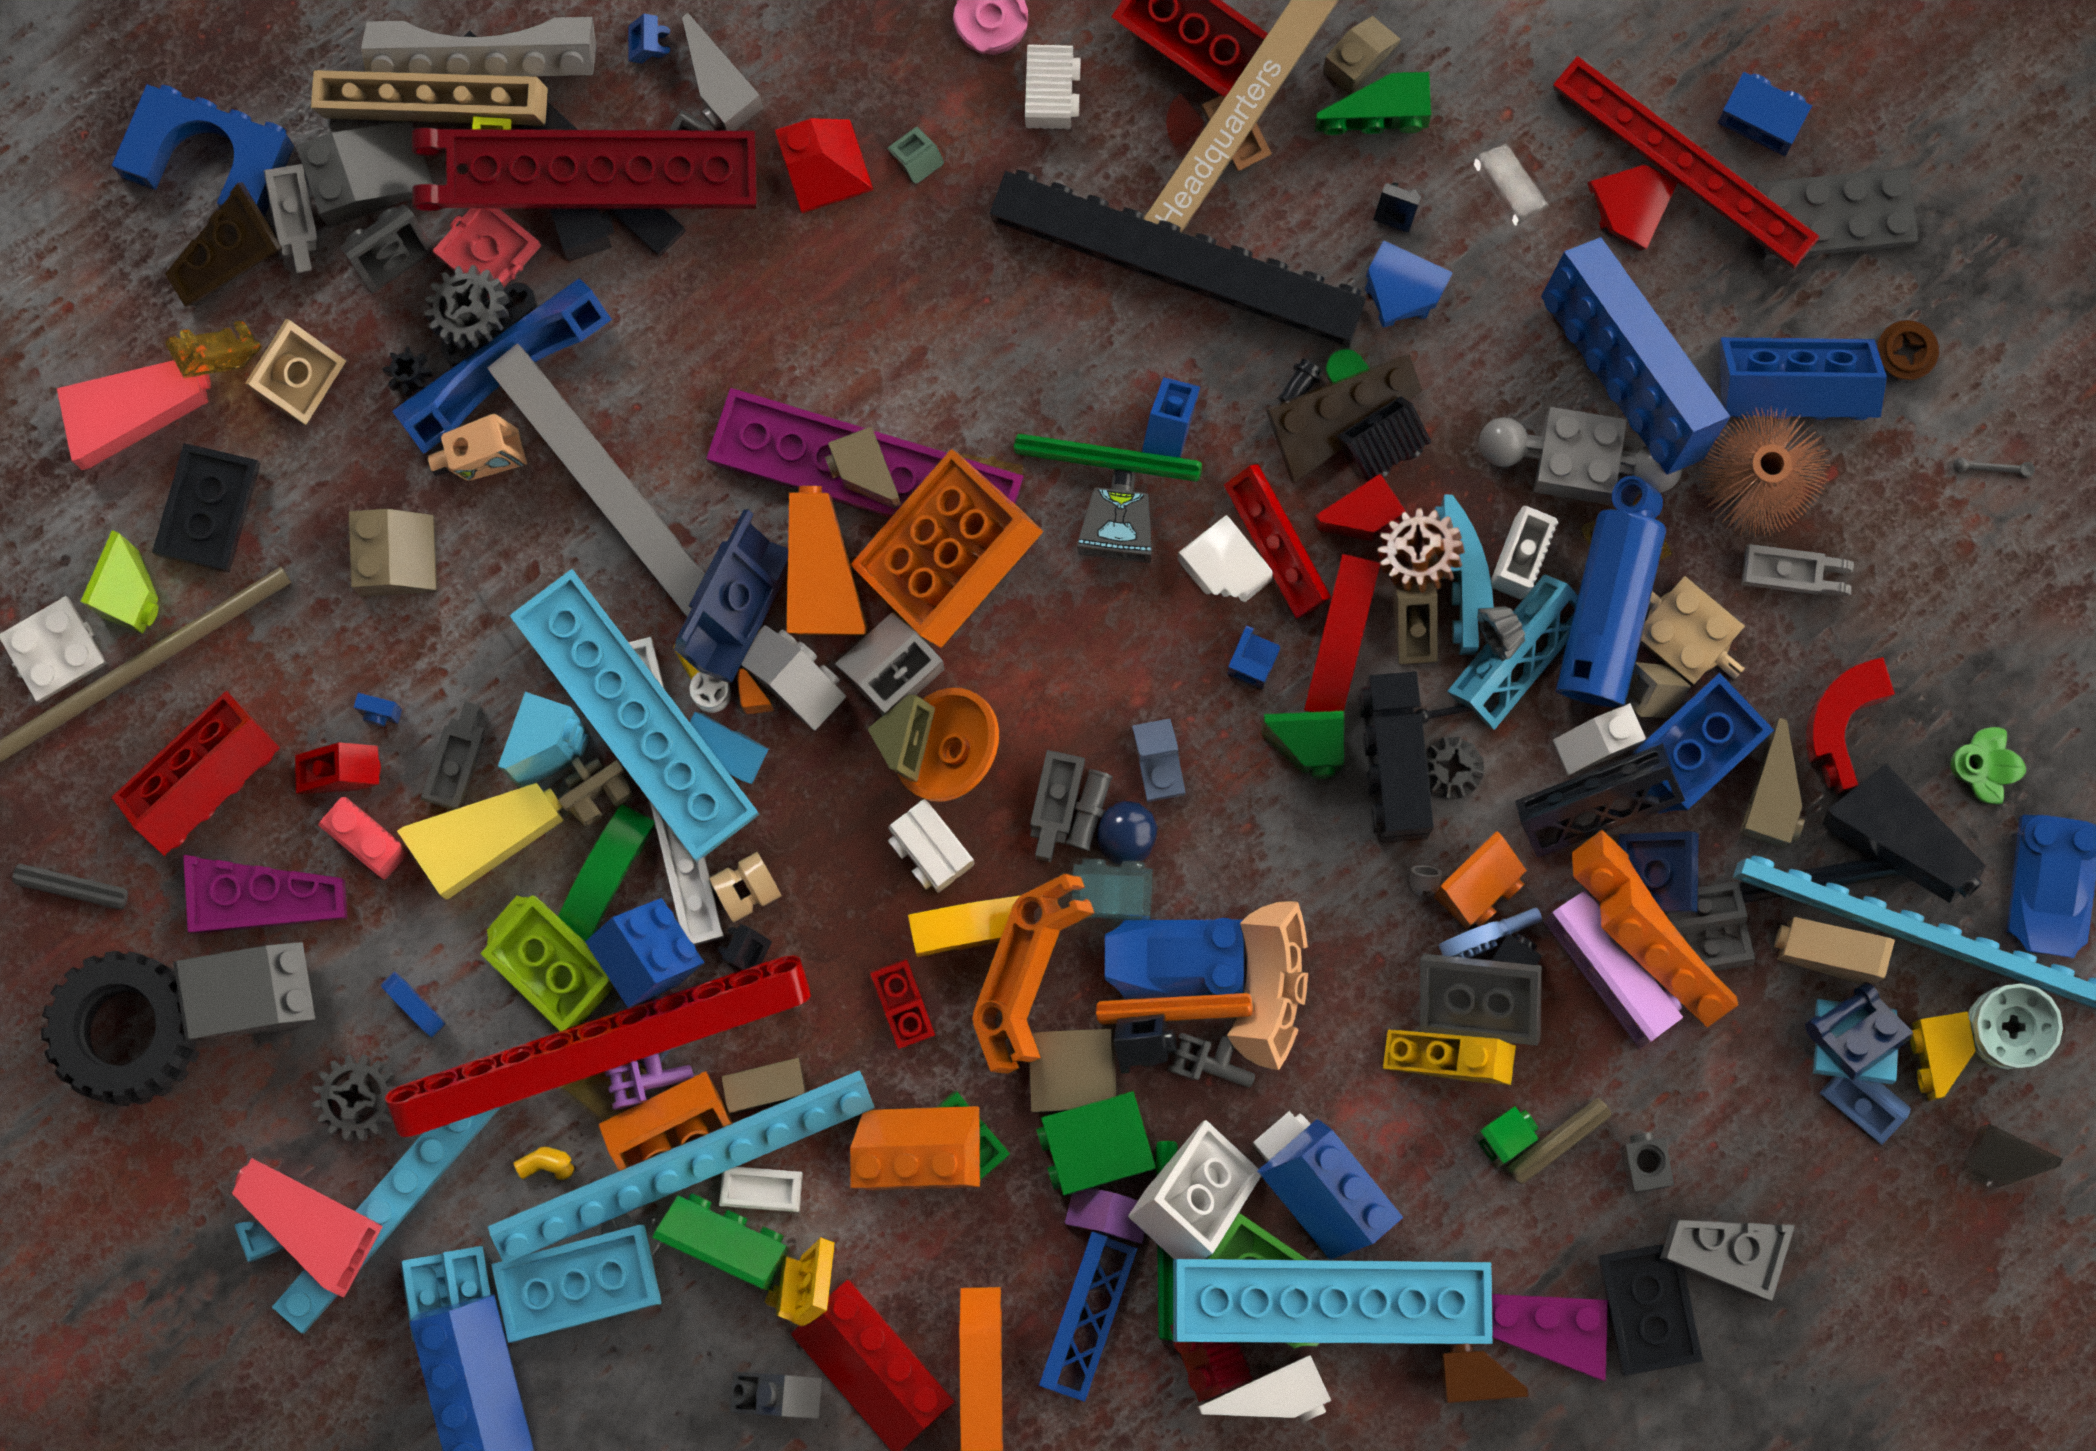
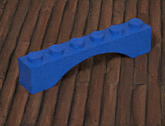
(549, 328)

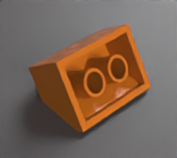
(665, 1121)
(916, 1149)

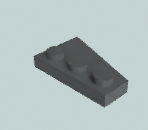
(1733, 1254)

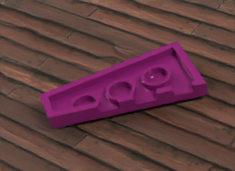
(248, 897)

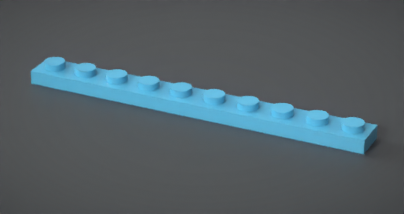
(1910, 927)
(681, 1167)

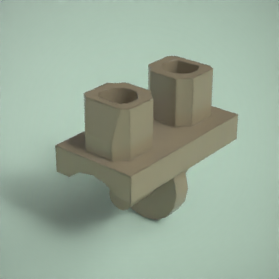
(609, 780)

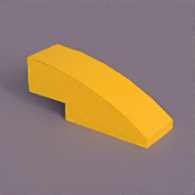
(960, 926)

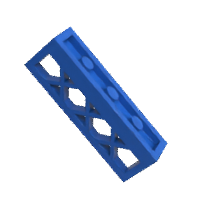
(1073, 1311)

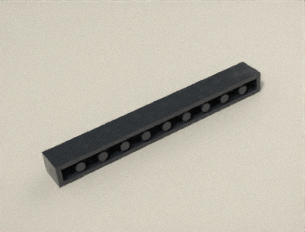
(1178, 258)

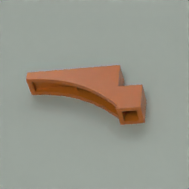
(1645, 931)

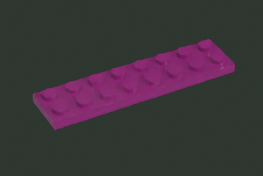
(792, 444)

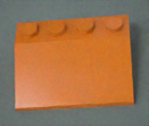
(946, 548)

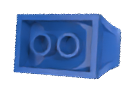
(1707, 740)
(2053, 884)
(1175, 958)

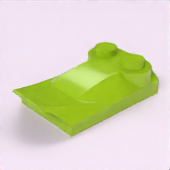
(546, 962)

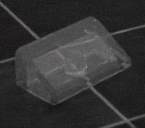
(1510, 183)

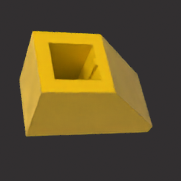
(1943, 1050)

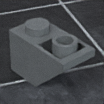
(775, 1395)

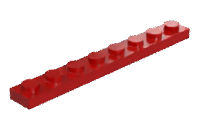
(1686, 162)

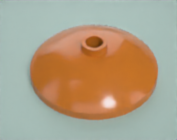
(958, 723)

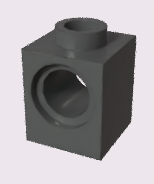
(1637, 1179)

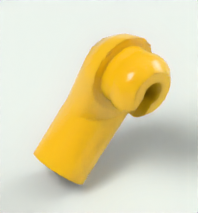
(545, 1159)

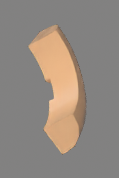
(1274, 981)

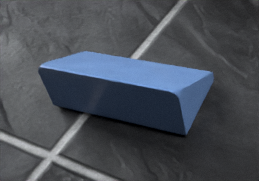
(1868, 1105)

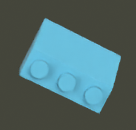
(542, 740)

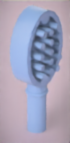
(1485, 937)

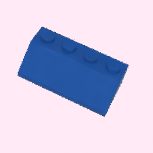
(1802, 375)
(471, 1377)

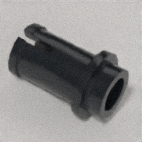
(1301, 380)

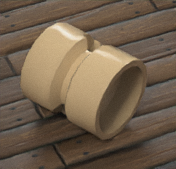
(757, 880)

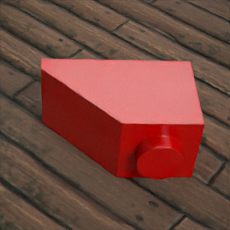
(1362, 512)
(337, 768)

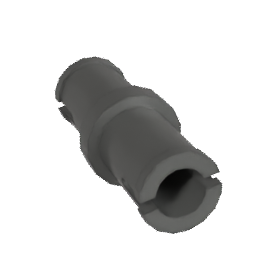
(1089, 809)

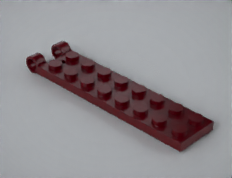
(589, 169)

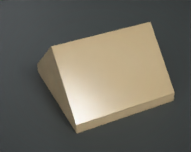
(295, 372)

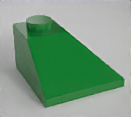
(1308, 740)

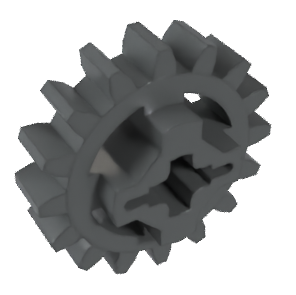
(467, 310)
(358, 1082)

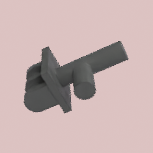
(1201, 1062)

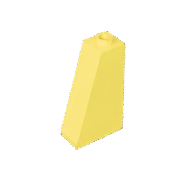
(478, 837)

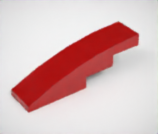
(1342, 634)

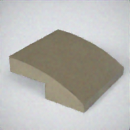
(1072, 1069)

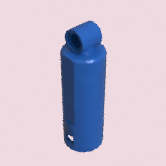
(1614, 597)

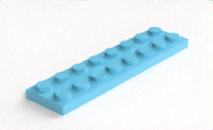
(634, 715)
(1332, 1301)

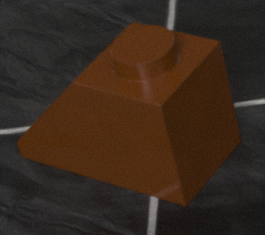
(1476, 1376)

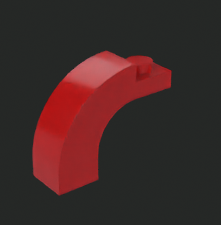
(1825, 733)

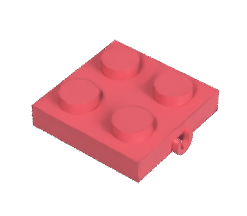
(489, 242)

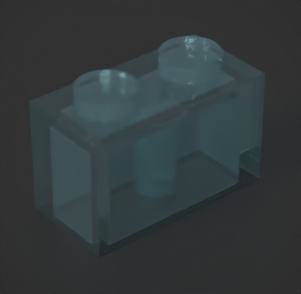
(1115, 891)

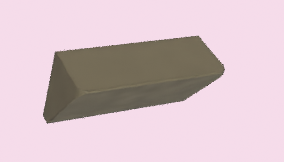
(763, 1086)

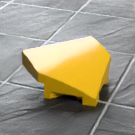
(804, 1284)

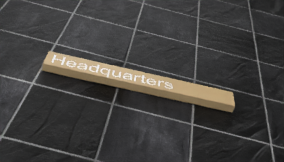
(1240, 111)

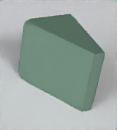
(916, 155)

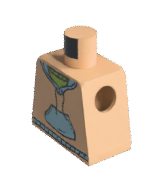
(479, 449)

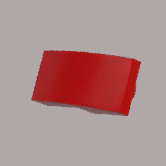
(902, 1003)

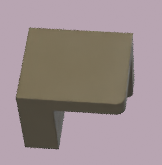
(1656, 690)

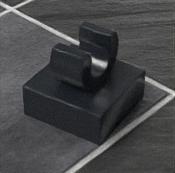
(1397, 207)
(745, 948)

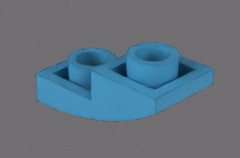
(733, 749)

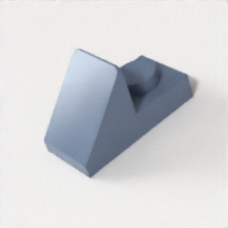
(1159, 760)

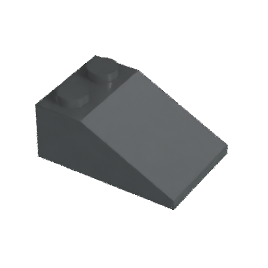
(362, 170)
(387, 247)
(244, 991)

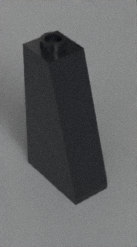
(1906, 835)

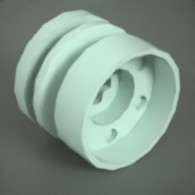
(2037, 1022)

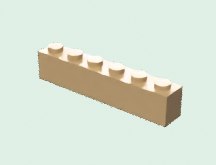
(428, 97)

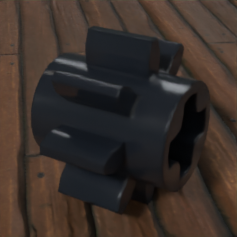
(402, 361)

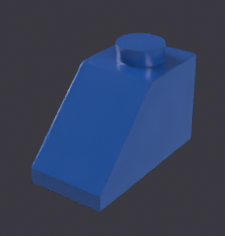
(1170, 418)

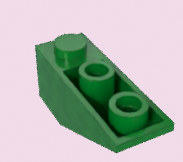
(1389, 103)

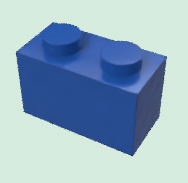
(1764, 113)

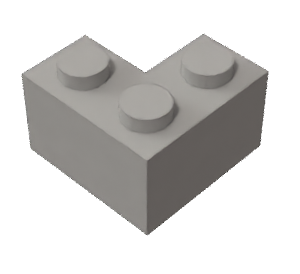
(792, 676)

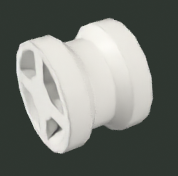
(708, 685)

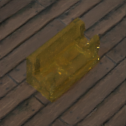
(213, 351)

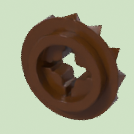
(1916, 336)

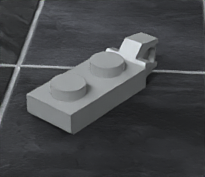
(292, 214)

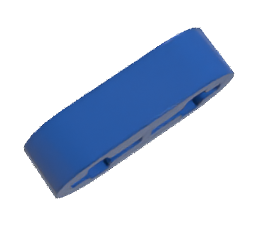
(413, 1004)

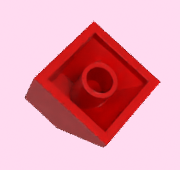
(823, 162)

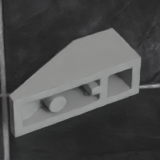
(723, 89)

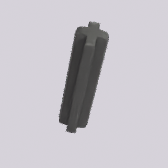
(70, 886)

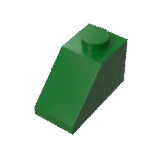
(1507, 1136)

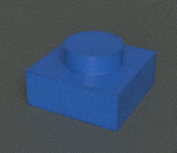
(377, 710)

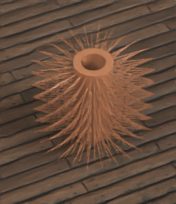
(1763, 472)

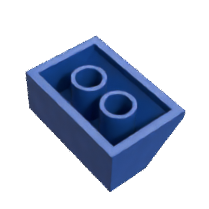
(1329, 1192)

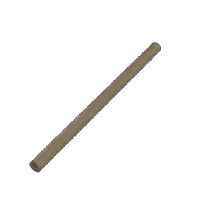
(143, 662)

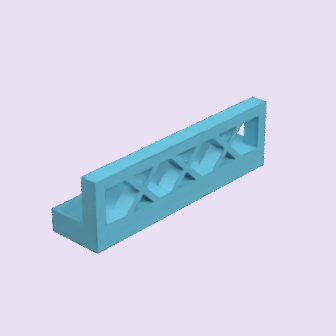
(1489, 674)

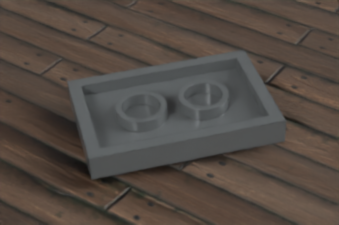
(1480, 998)

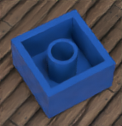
(644, 952)

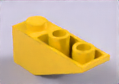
(1450, 1056)

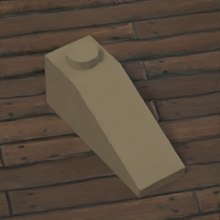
(1776, 797)

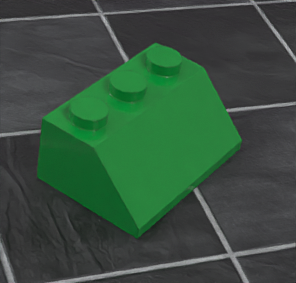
(723, 1240)

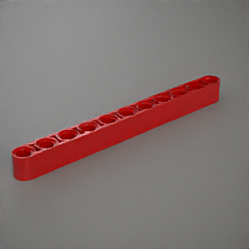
(597, 1046)

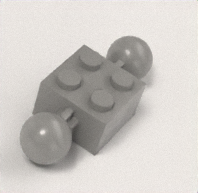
(1575, 455)

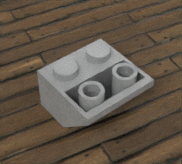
(890, 664)

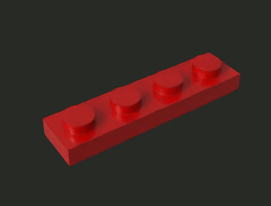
(1277, 541)

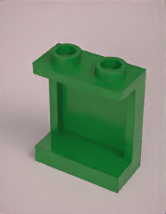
(1096, 1144)

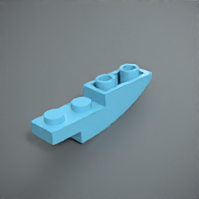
(1474, 583)

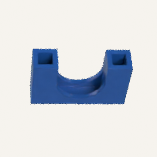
(167, 119)

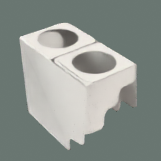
(1225, 562)

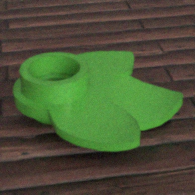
(1993, 765)

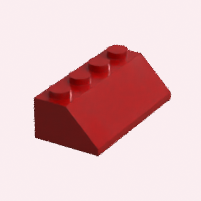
(1197, 35)
(195, 773)
(873, 1368)

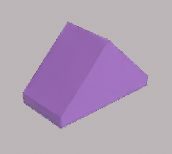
(1104, 1214)

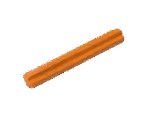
(1177, 1007)

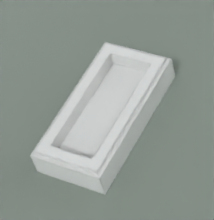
(761, 1189)

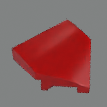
(1632, 203)

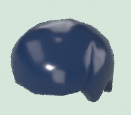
(1127, 832)

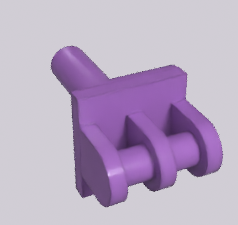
(637, 1083)

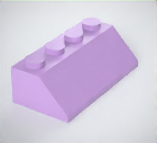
(1612, 972)

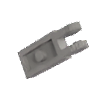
(1793, 570)

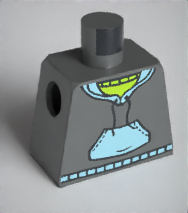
(1117, 522)

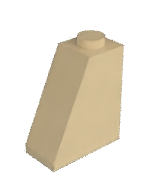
(1834, 950)

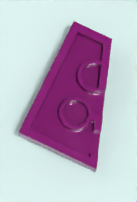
(1555, 1328)

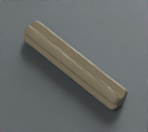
(1559, 1141)

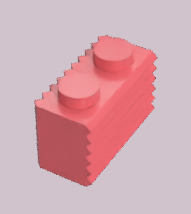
(363, 837)

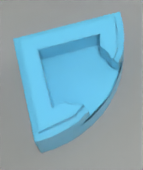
(256, 1240)

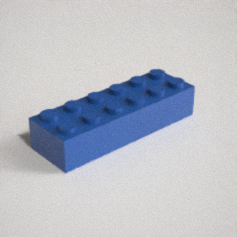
(1634, 356)

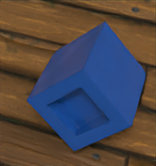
(1253, 659)

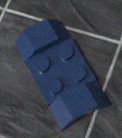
(732, 601)

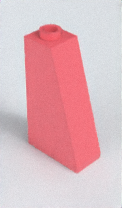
(124, 408)
(314, 1229)

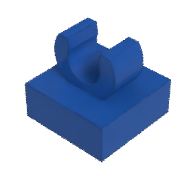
(643, 39)

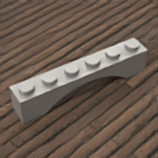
(549, 49)

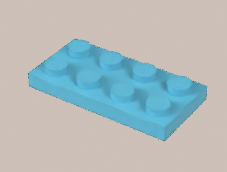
(576, 1283)

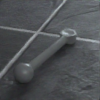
(2025, 470)

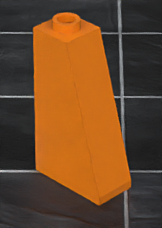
(820, 578)

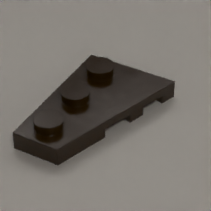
(224, 249)

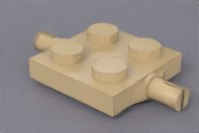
(1691, 632)

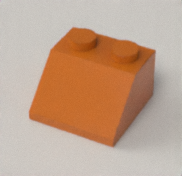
(1481, 882)

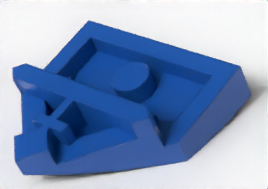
(1404, 284)

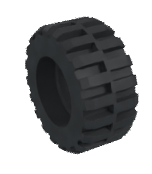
(72, 1019)

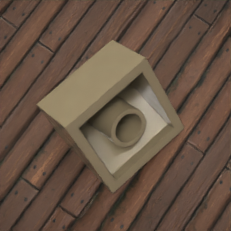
(392, 552)

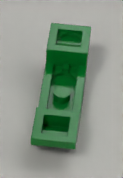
(605, 871)

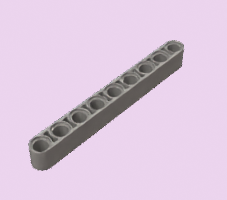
(598, 475)

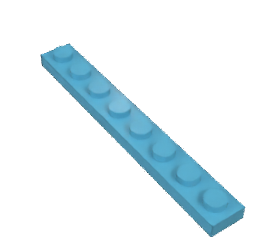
(388, 1207)

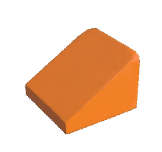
(751, 696)

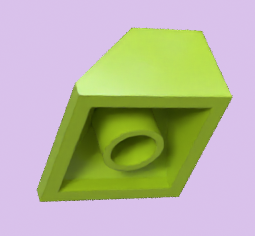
(122, 587)

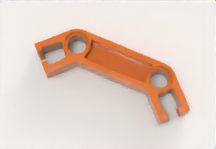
(1019, 971)
(981, 1369)

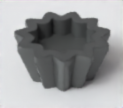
(1501, 630)

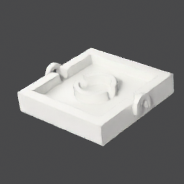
(52, 649)

